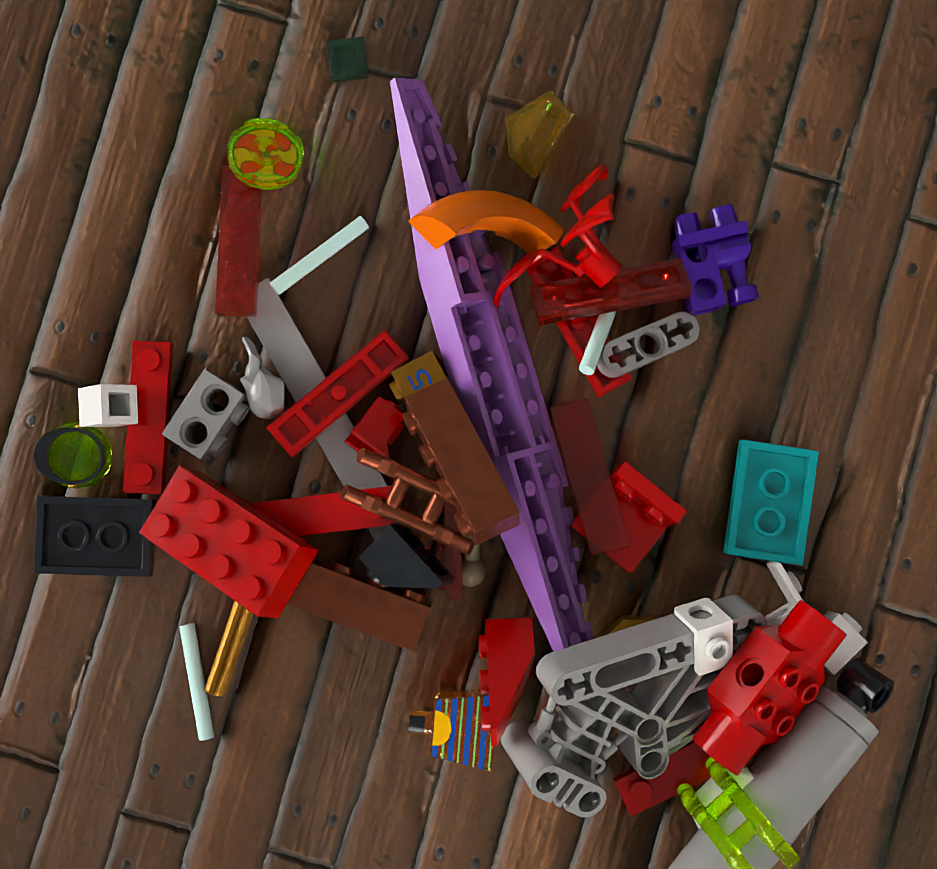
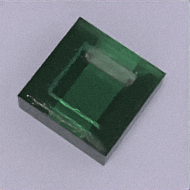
(347, 59)

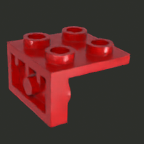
(644, 512)

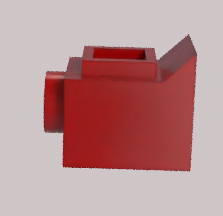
(377, 428)

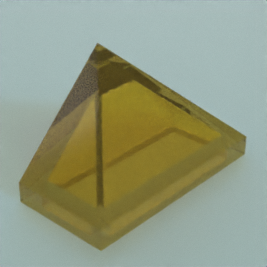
(535, 131)

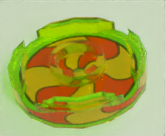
(265, 154)

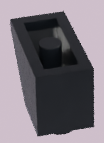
(403, 560)

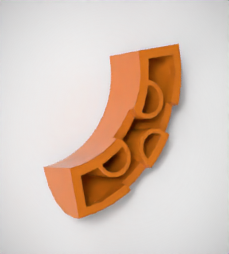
(490, 211)

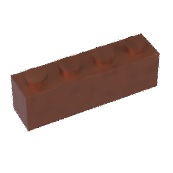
(461, 461)
(362, 603)

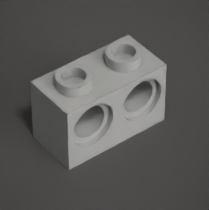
(199, 409)

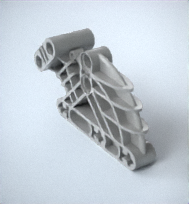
(655, 720)

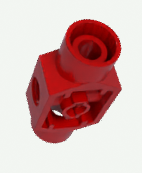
(767, 686)

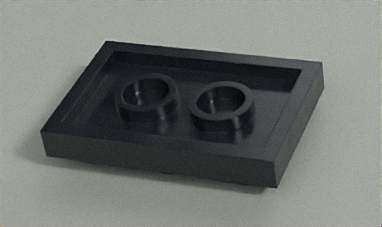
(92, 536)

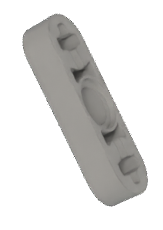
(663, 346)

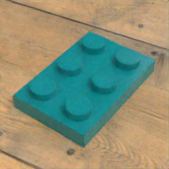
(770, 502)

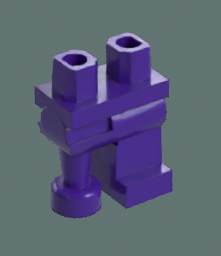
(708, 252)

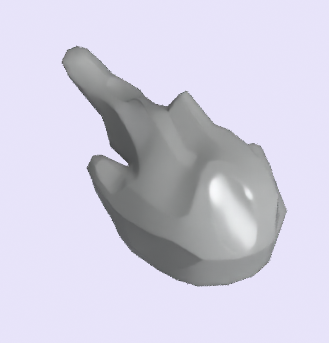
(262, 388)

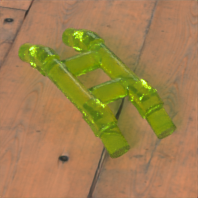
(754, 824)

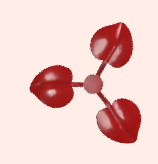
(594, 256)

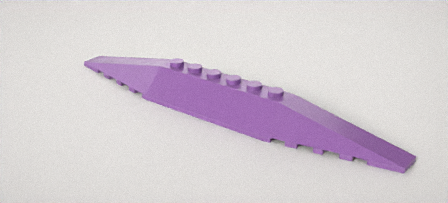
(493, 374)

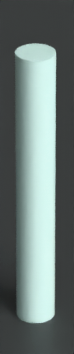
(319, 255)
(596, 343)
(196, 681)

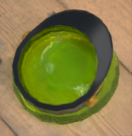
(73, 455)

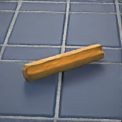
(228, 650)

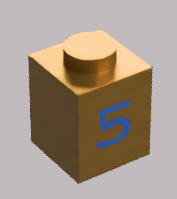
(416, 376)

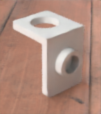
(790, 587)
(711, 635)

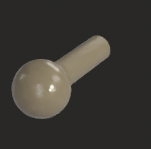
(472, 567)

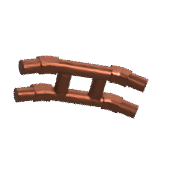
(391, 507)

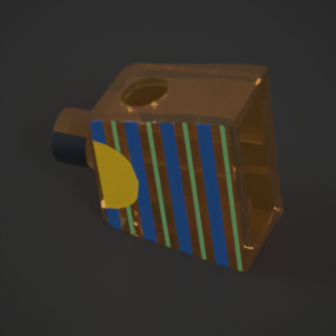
(456, 728)

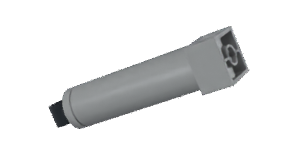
(802, 767)

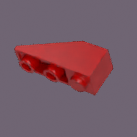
(509, 668)

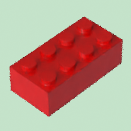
(229, 542)

